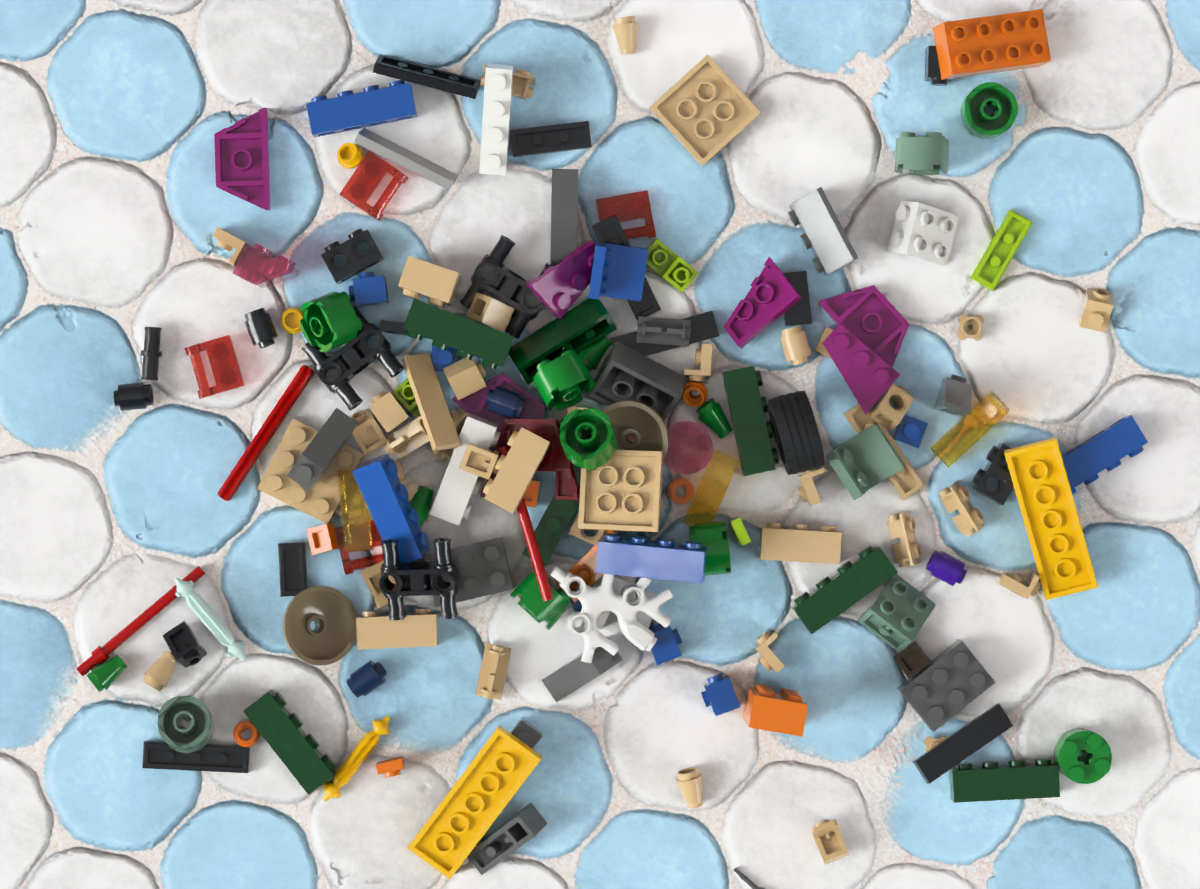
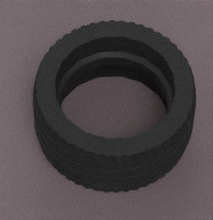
(796, 432)

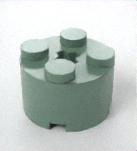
(921, 154)
(187, 709)

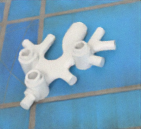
(602, 599)

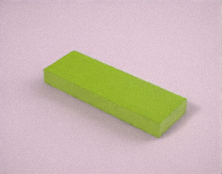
(1001, 250)

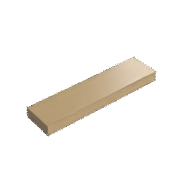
(431, 401)
(906, 480)

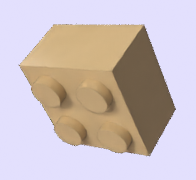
(429, 281)

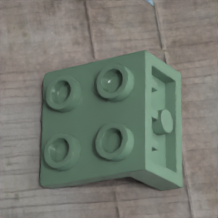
(865, 461)
(897, 613)

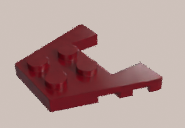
(554, 460)

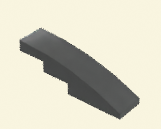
(563, 214)

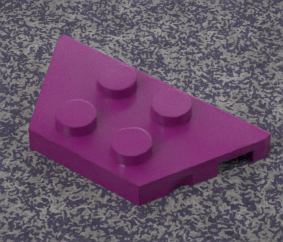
(244, 159)
(870, 319)
(476, 404)

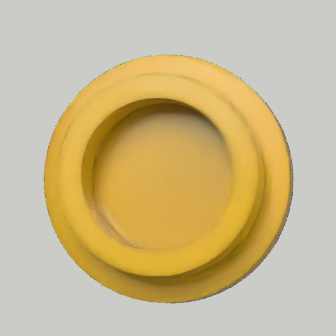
(350, 155)
(291, 319)

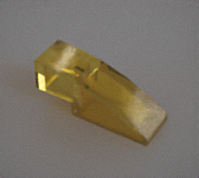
(970, 428)
(711, 489)
(353, 513)

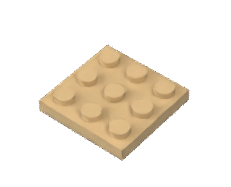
(704, 110)
(622, 493)
(324, 497)

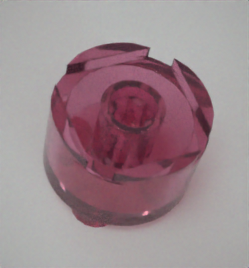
(700, 443)

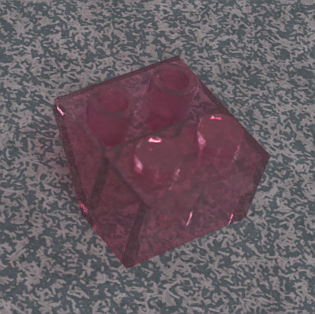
(263, 270)

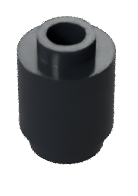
(260, 328)
(133, 396)

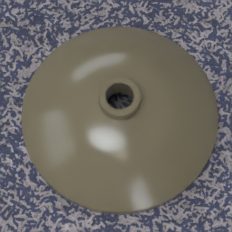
(640, 420)
(333, 630)

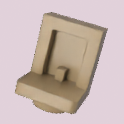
(1096, 309)
(808, 490)
(371, 577)
(768, 659)
(829, 841)

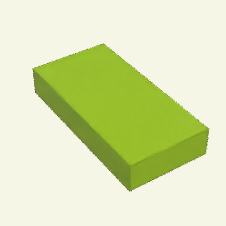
(739, 531)

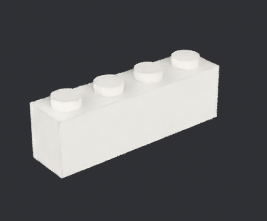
(496, 119)
(458, 485)

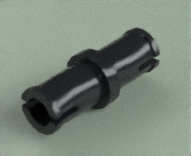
(151, 353)

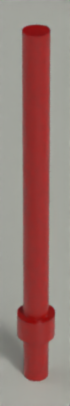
(532, 544)
(102, 653)

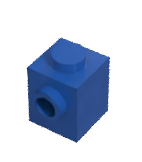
(369, 290)
(667, 643)
(720, 694)

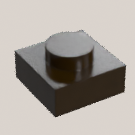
(912, 659)

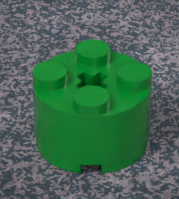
(997, 98)
(329, 321)
(563, 380)
(600, 437)
(715, 539)
(533, 603)
(1095, 764)

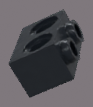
(355, 262)
(994, 470)

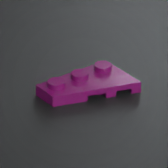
(566, 281)
(765, 302)
(860, 367)

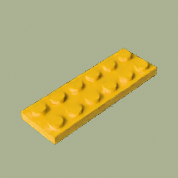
(1051, 518)
(474, 801)

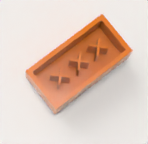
(991, 44)
(775, 711)

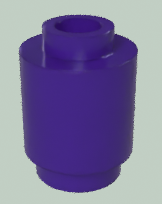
(946, 568)

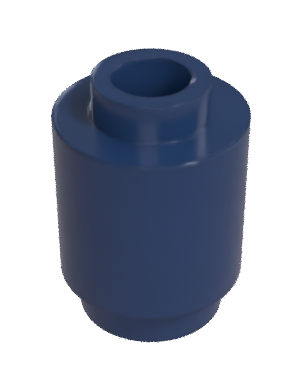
(505, 402)
(366, 678)

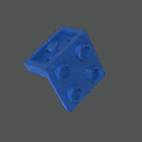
(618, 271)

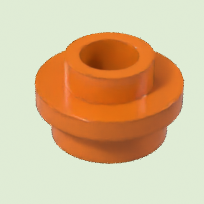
(692, 400)
(680, 499)
(237, 734)

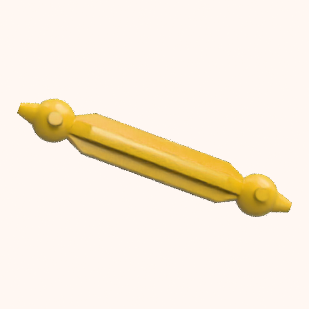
(356, 758)

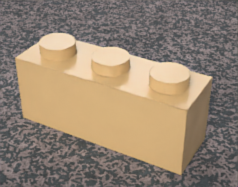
(516, 470)
(800, 544)
(381, 632)

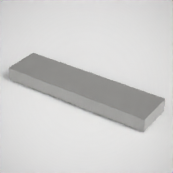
(405, 158)

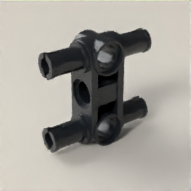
(505, 285)
(352, 360)
(419, 578)

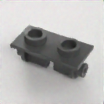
(663, 331)

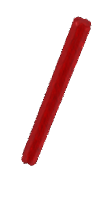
(266, 432)

